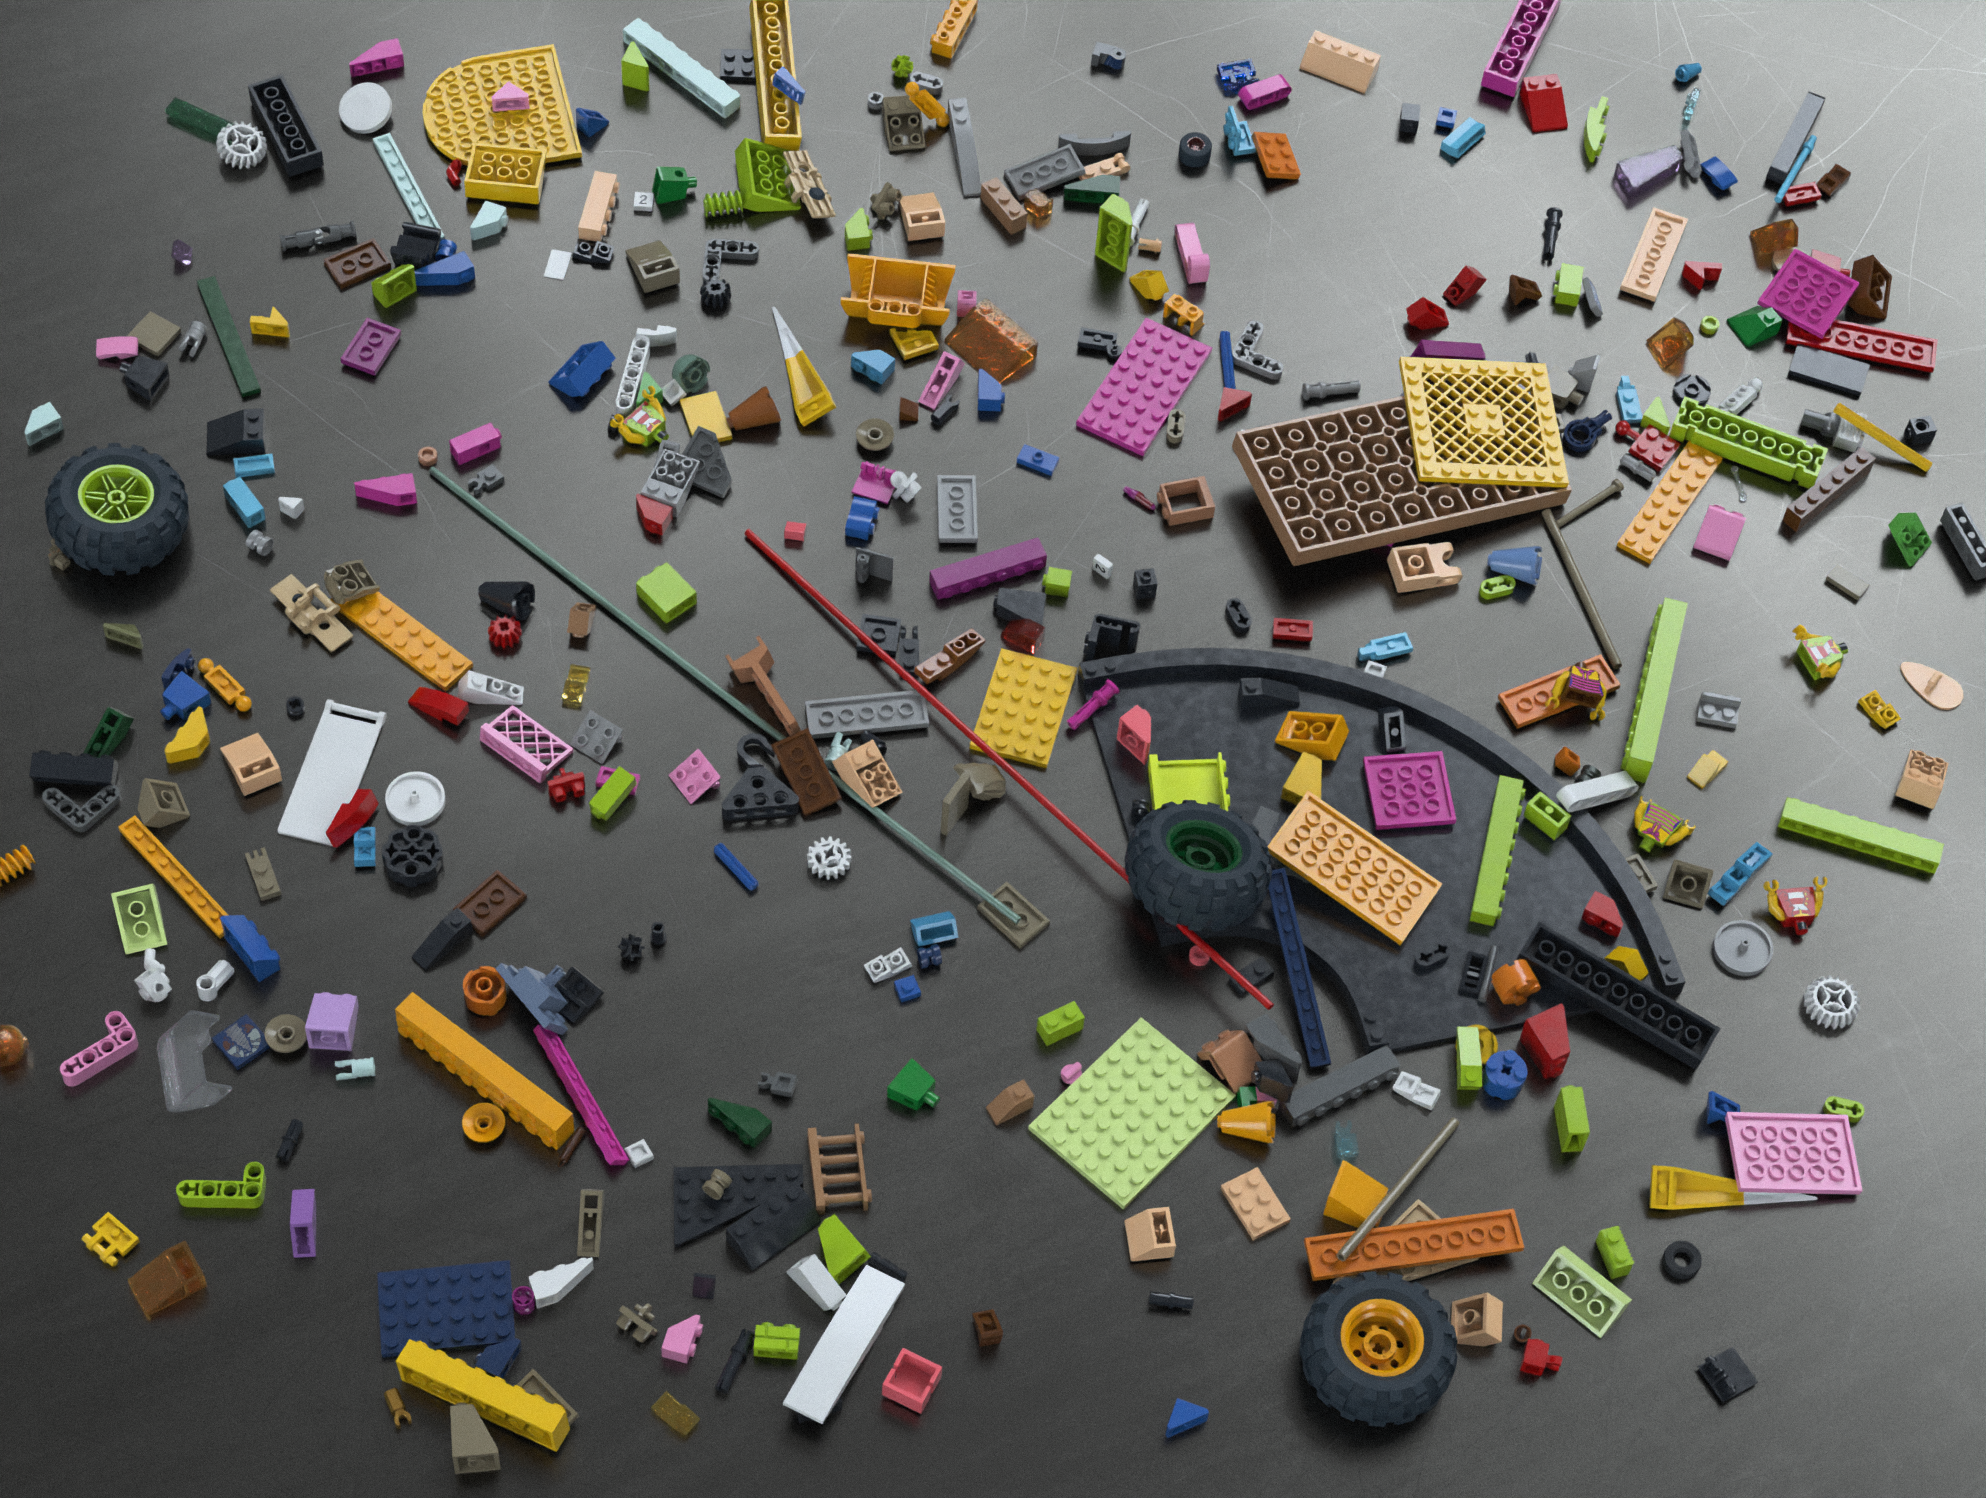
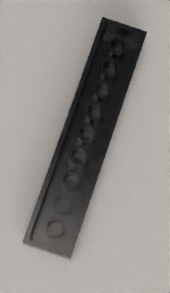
(1618, 995)

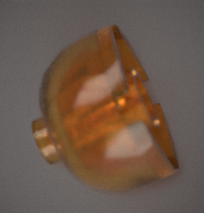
(11, 1045)

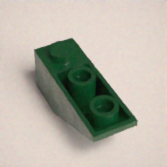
(744, 1120)

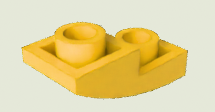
(1877, 709)

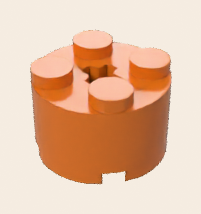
(1515, 982)
(484, 991)

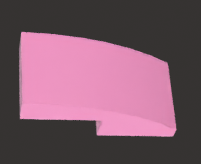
(117, 346)

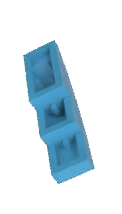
(1740, 873)

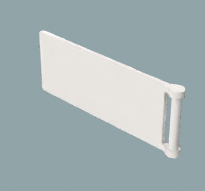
(330, 771)

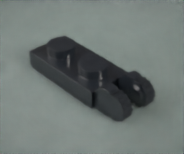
(909, 650)

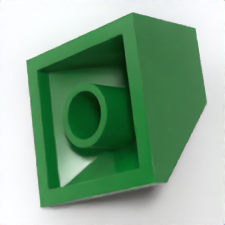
(1755, 324)

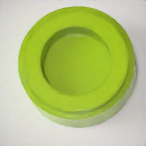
(1709, 325)

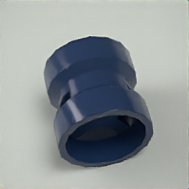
(929, 956)

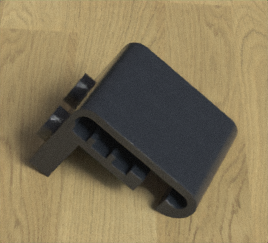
(416, 245)
(1108, 633)

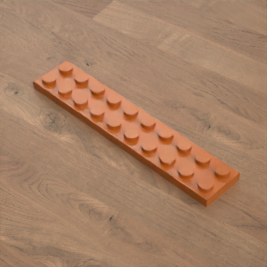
(1416, 1244)

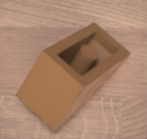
(581, 619)
(1011, 1102)

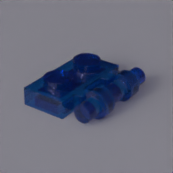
(1237, 70)

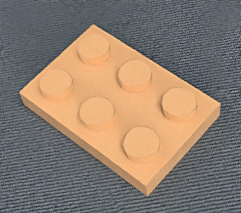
(1255, 1203)

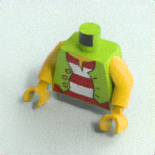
(644, 423)
(1819, 653)

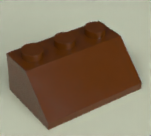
(1873, 289)

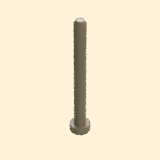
(1616, 486)

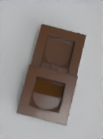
(1833, 179)

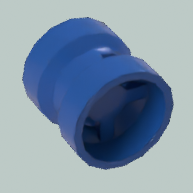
(446, 249)

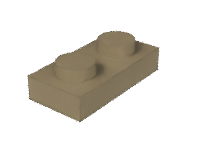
(1642, 873)

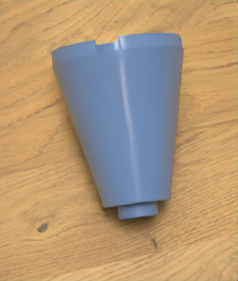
(1517, 563)

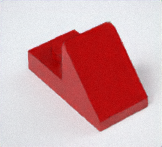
(1697, 272)

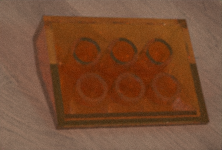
(992, 341)

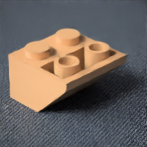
(1150, 1235)

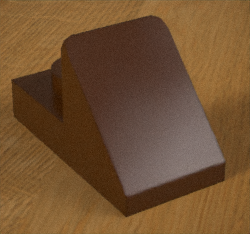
(1521, 288)
(988, 1327)

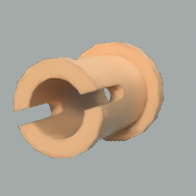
(1151, 245)

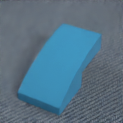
(365, 847)

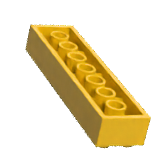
(490, 1395)

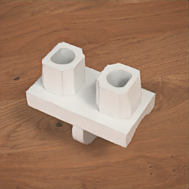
(906, 487)

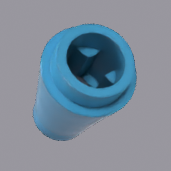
(1687, 71)

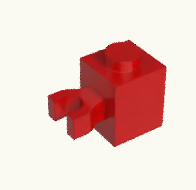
(1536, 1358)

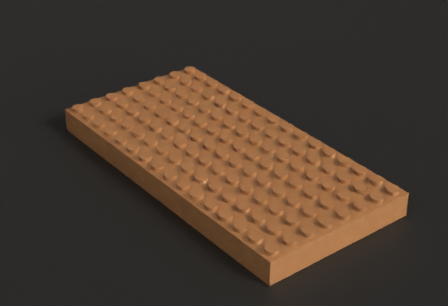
(1354, 485)

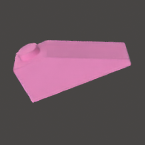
(941, 380)

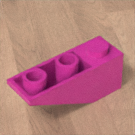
(378, 58)
(392, 490)

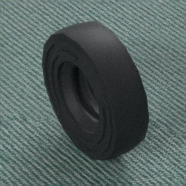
(1688, 1249)

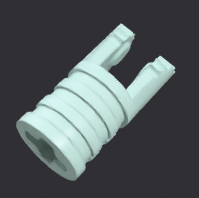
(836, 750)
(360, 1068)

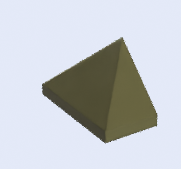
(123, 633)

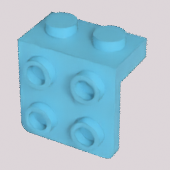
(1238, 134)

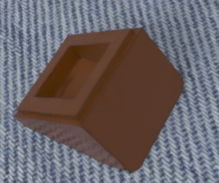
(908, 410)

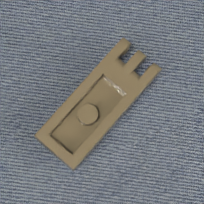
(263, 875)

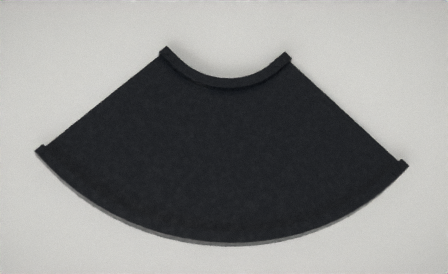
(1392, 1002)

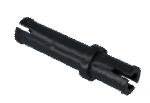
(739, 1352)

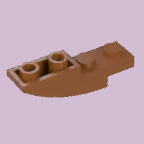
(951, 657)

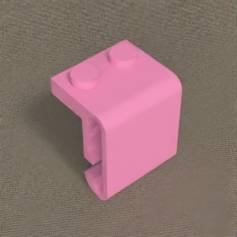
(1719, 532)

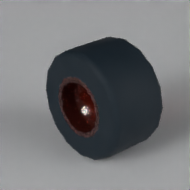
(1195, 149)

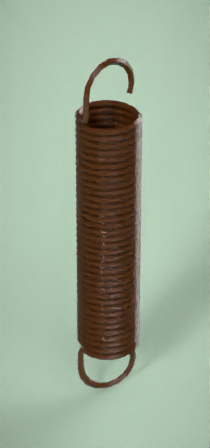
(572, 1144)

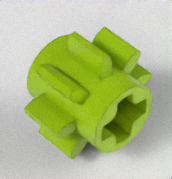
(902, 66)

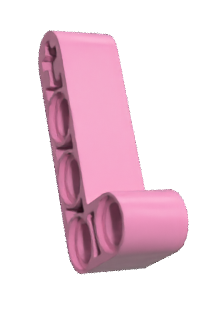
(1194, 261)
(70, 1069)

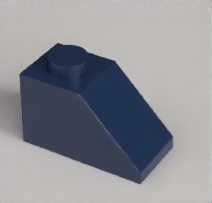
(499, 1358)

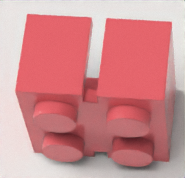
(913, 1381)

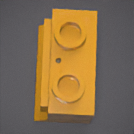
(1187, 311)

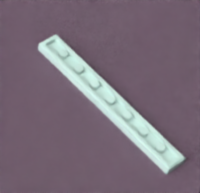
(405, 182)

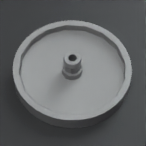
(1743, 948)

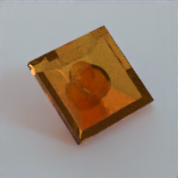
(1671, 341)

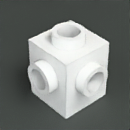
(153, 985)

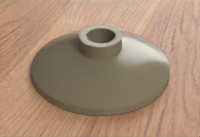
(875, 428)
(282, 1026)

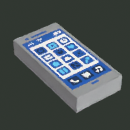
(1592, 297)

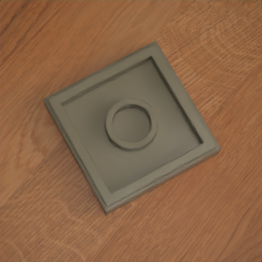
(155, 333)

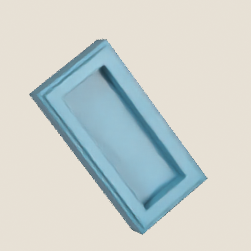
(254, 465)

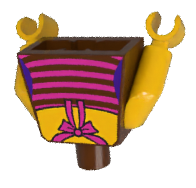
(1580, 687)

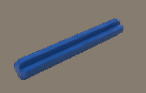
(1227, 360)

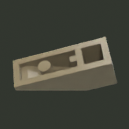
(590, 1222)

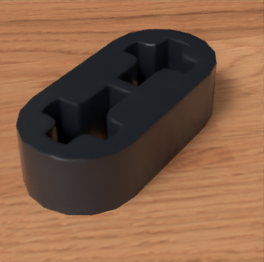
(1241, 613)
(1433, 957)

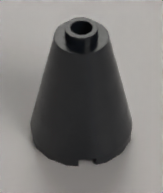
(509, 597)

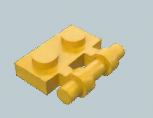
(115, 1234)

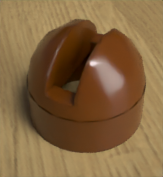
(1518, 1330)

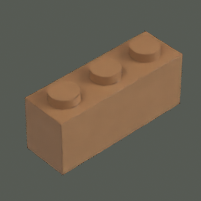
(1003, 205)

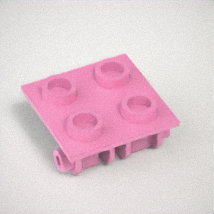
(695, 776)

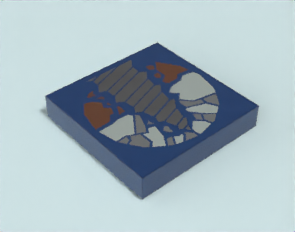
(241, 1042)

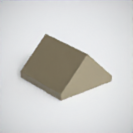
(1688, 883)

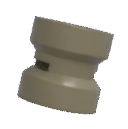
(717, 1183)

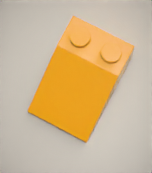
(1314, 733)

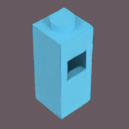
(244, 502)

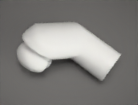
(149, 961)

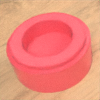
(1198, 956)

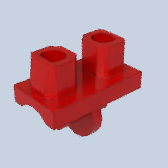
(564, 783)

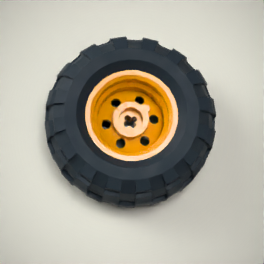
(1348, 1381)

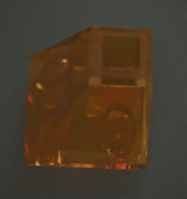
(1776, 236)

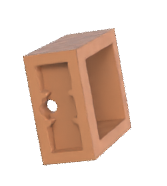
(1181, 488)

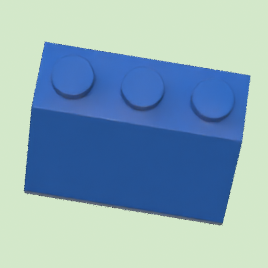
(583, 369)
(250, 946)

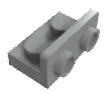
(1718, 709)

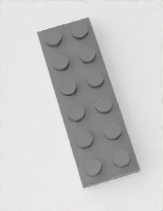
(866, 712)

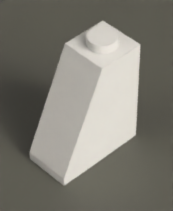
(817, 1282)

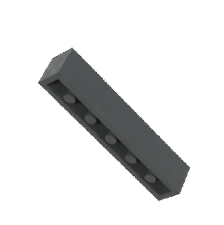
(1340, 1085)

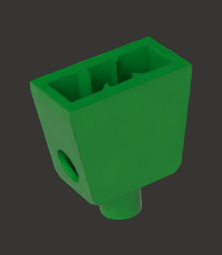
(671, 184)
(913, 1087)

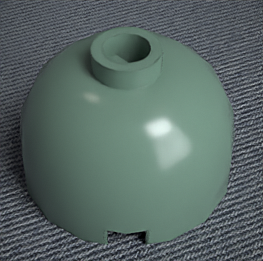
(691, 372)

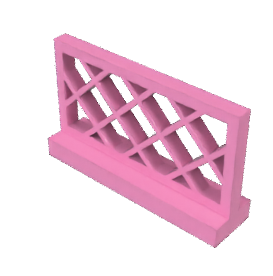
(515, 751)

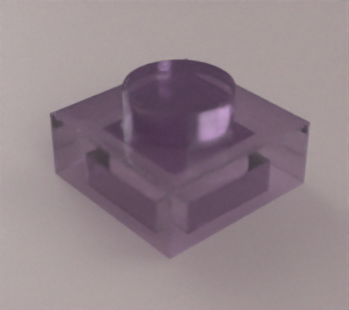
(181, 252)

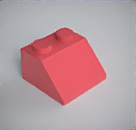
(1135, 732)

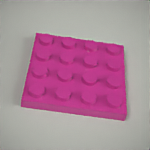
(1808, 293)
(1409, 790)

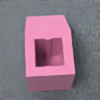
(680, 1339)

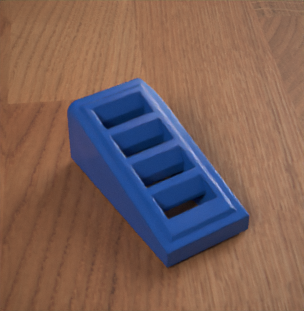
(788, 85)

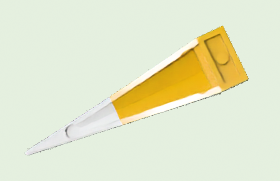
(808, 390)
(1686, 1189)

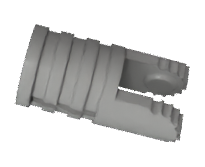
(193, 337)

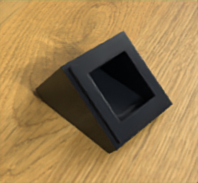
(704, 1285)

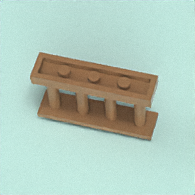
(821, 1180)

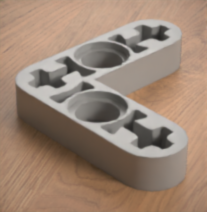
(1250, 355)

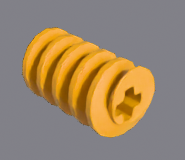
(15, 863)

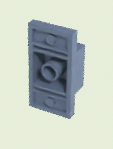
(538, 994)

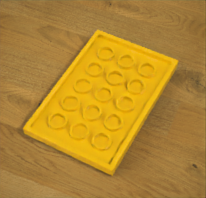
(1024, 707)

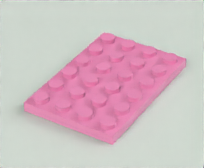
(1793, 1153)

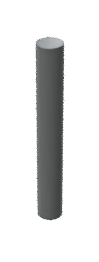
(1488, 973)

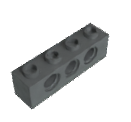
(1966, 539)

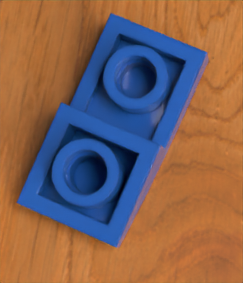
(1720, 173)

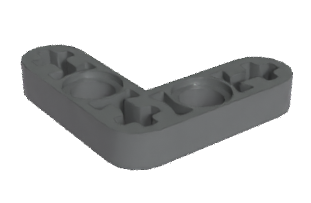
(717, 254)
(83, 813)

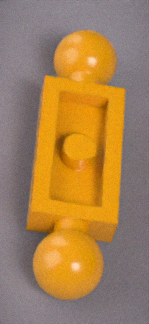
(927, 104)
(224, 684)

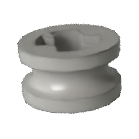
(871, 100)

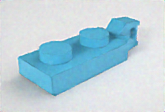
(1628, 401)
(1385, 647)

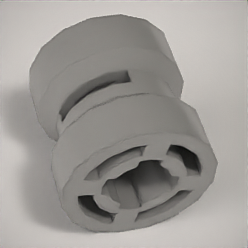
(259, 542)

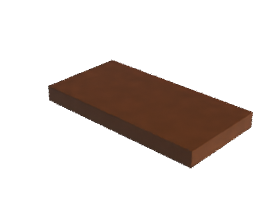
(806, 772)

